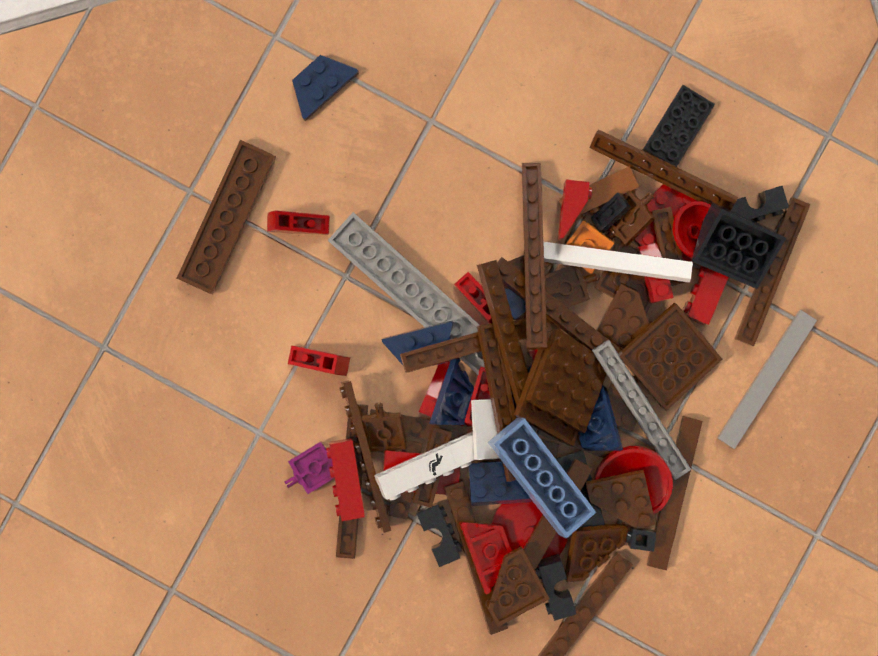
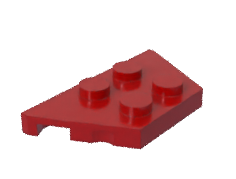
(487, 548)

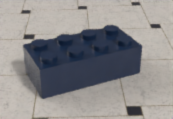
(490, 486)

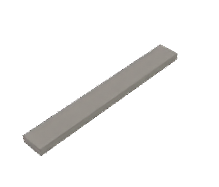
(766, 379)
(641, 408)

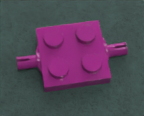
(311, 468)

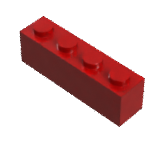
(705, 296)
(346, 479)

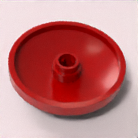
(637, 458)
(519, 523)

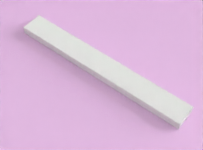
(618, 262)

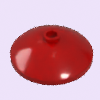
(689, 218)

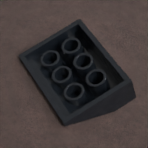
(736, 246)

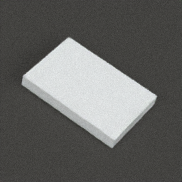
(483, 429)

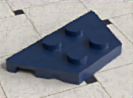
(320, 83)
(418, 339)
(453, 397)
(602, 428)

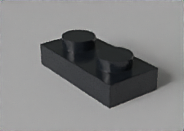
(610, 212)

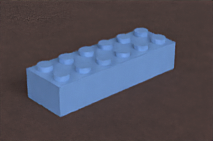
(542, 477)

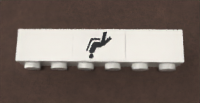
(426, 467)

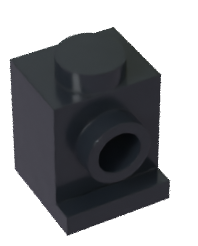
(647, 542)

